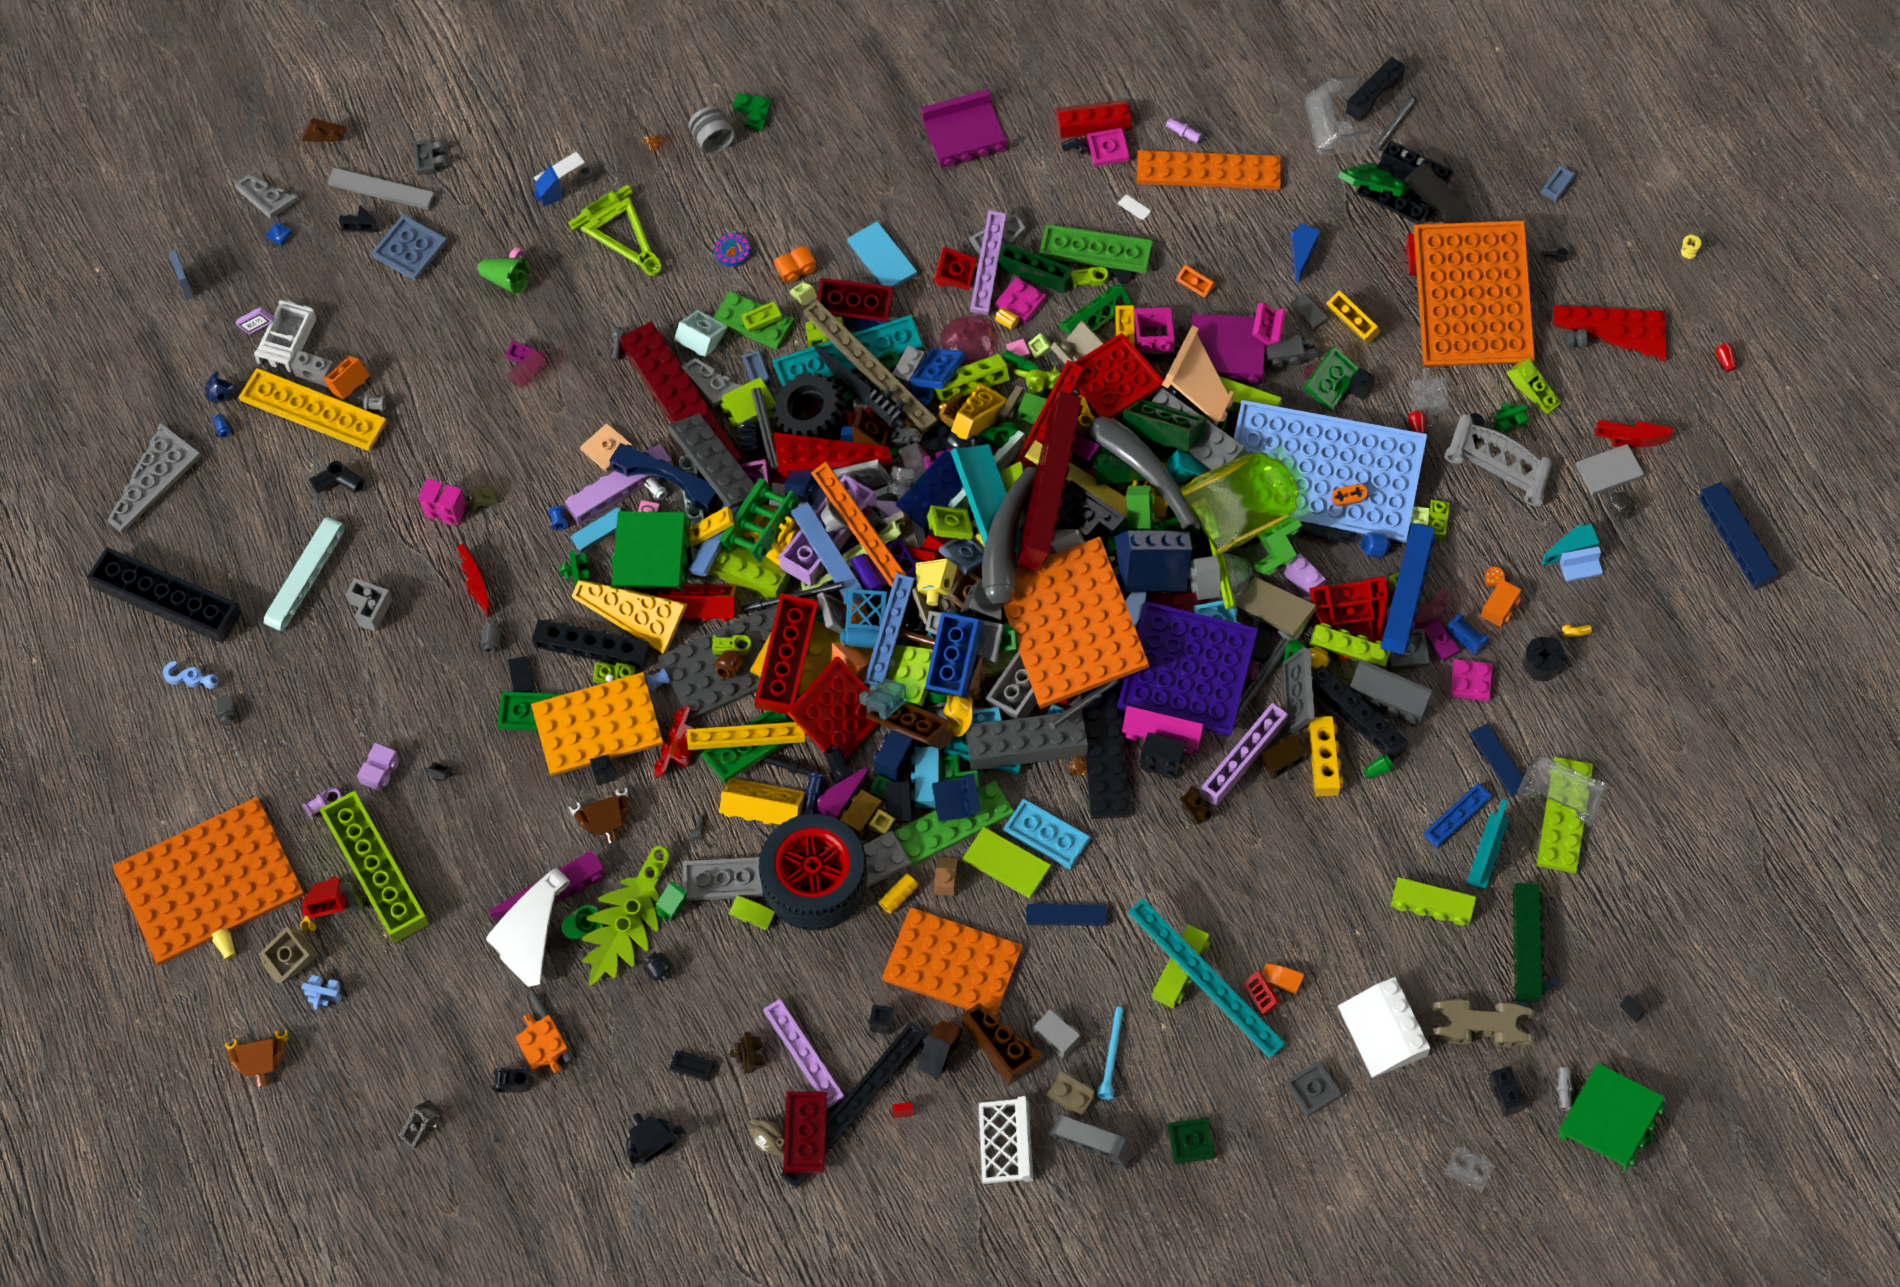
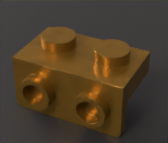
(949, 409)

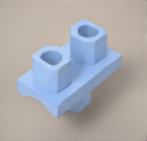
(320, 995)

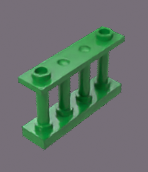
(747, 512)

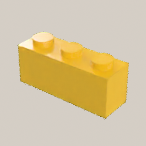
(1353, 317)

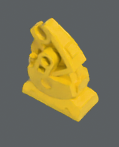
(788, 532)

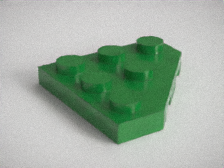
(1377, 180)

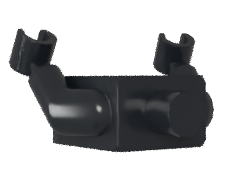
(650, 1138)

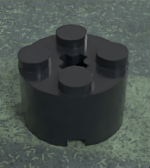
(1543, 658)

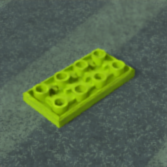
(1006, 862)

